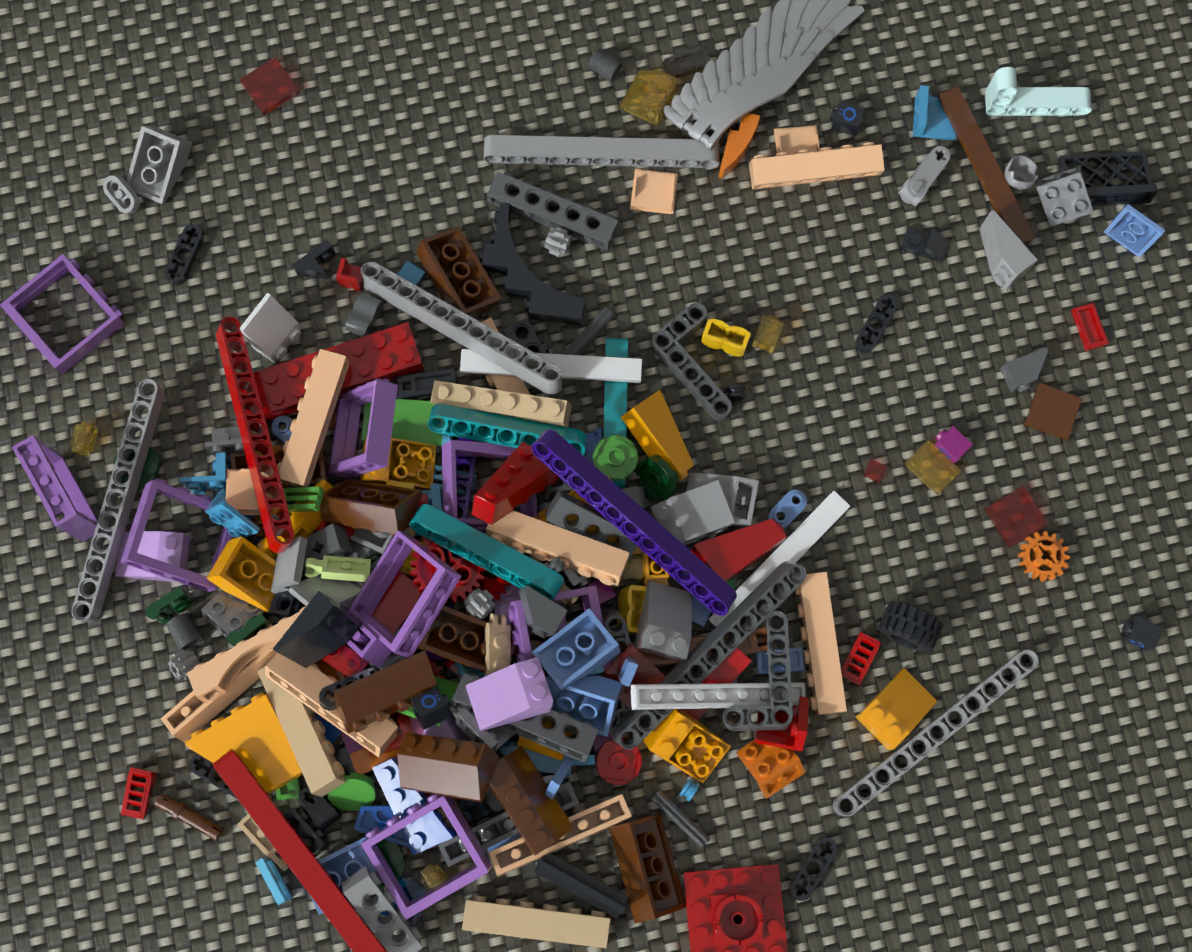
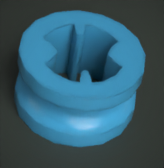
(689, 789)

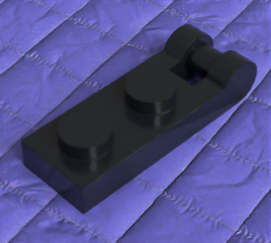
(422, 383)

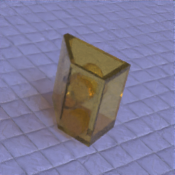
(650, 95)

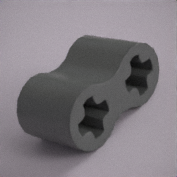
(363, 315)

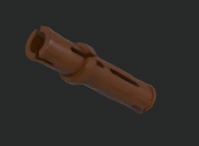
(181, 812)

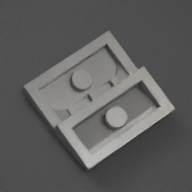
(289, 566)

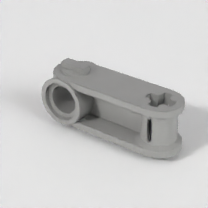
(925, 174)

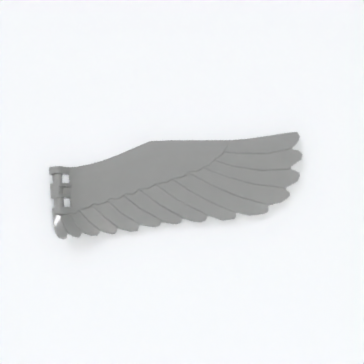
(759, 65)

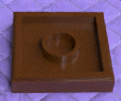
(1052, 411)

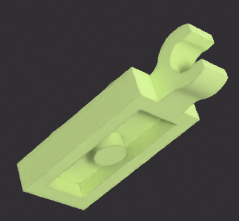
(339, 568)

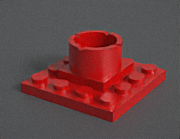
(720, 894)

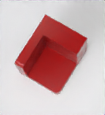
(349, 275)

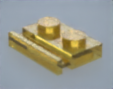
(932, 467)

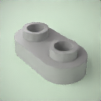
(121, 197)

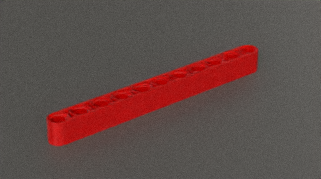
(252, 442)
(296, 854)

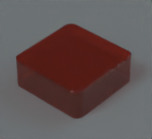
(874, 471)

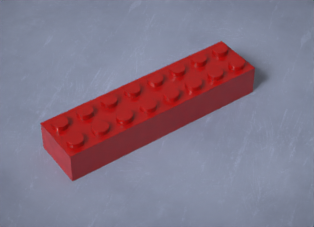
(370, 357)

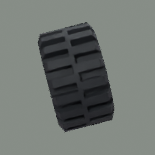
(910, 626)

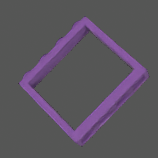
(38, 285)
(473, 449)
(343, 458)
(56, 487)
(154, 566)
(427, 606)
(520, 633)
(480, 868)

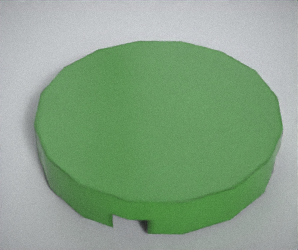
(615, 457)
(354, 793)

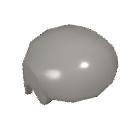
(1021, 172)

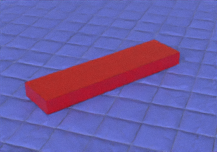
(724, 673)

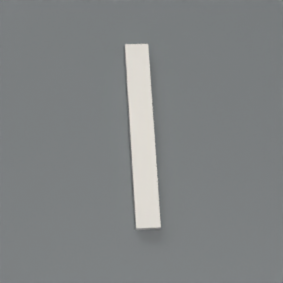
(571, 366)
(792, 548)
(707, 695)

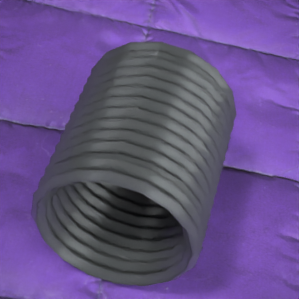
(605, 64)
(183, 631)

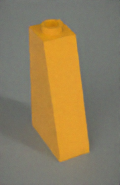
(658, 434)

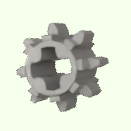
(558, 241)
(479, 604)
(182, 663)

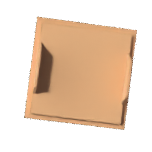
(796, 139)
(654, 191)
(241, 493)

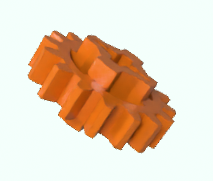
(1037, 550)

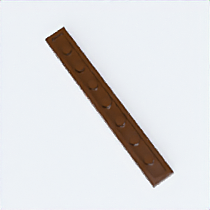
(985, 163)

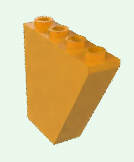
(256, 738)

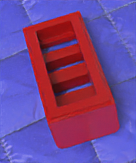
(875, 644)
(129, 791)

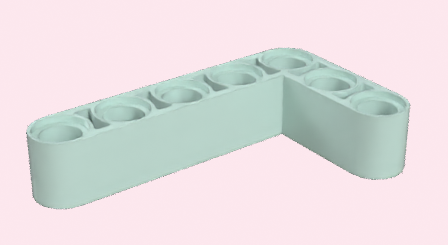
(1007, 99)

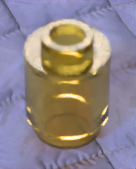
(83, 438)
(432, 876)

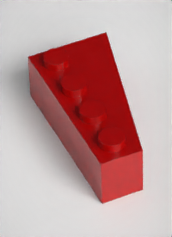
(512, 485)

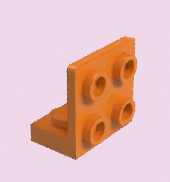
(771, 766)

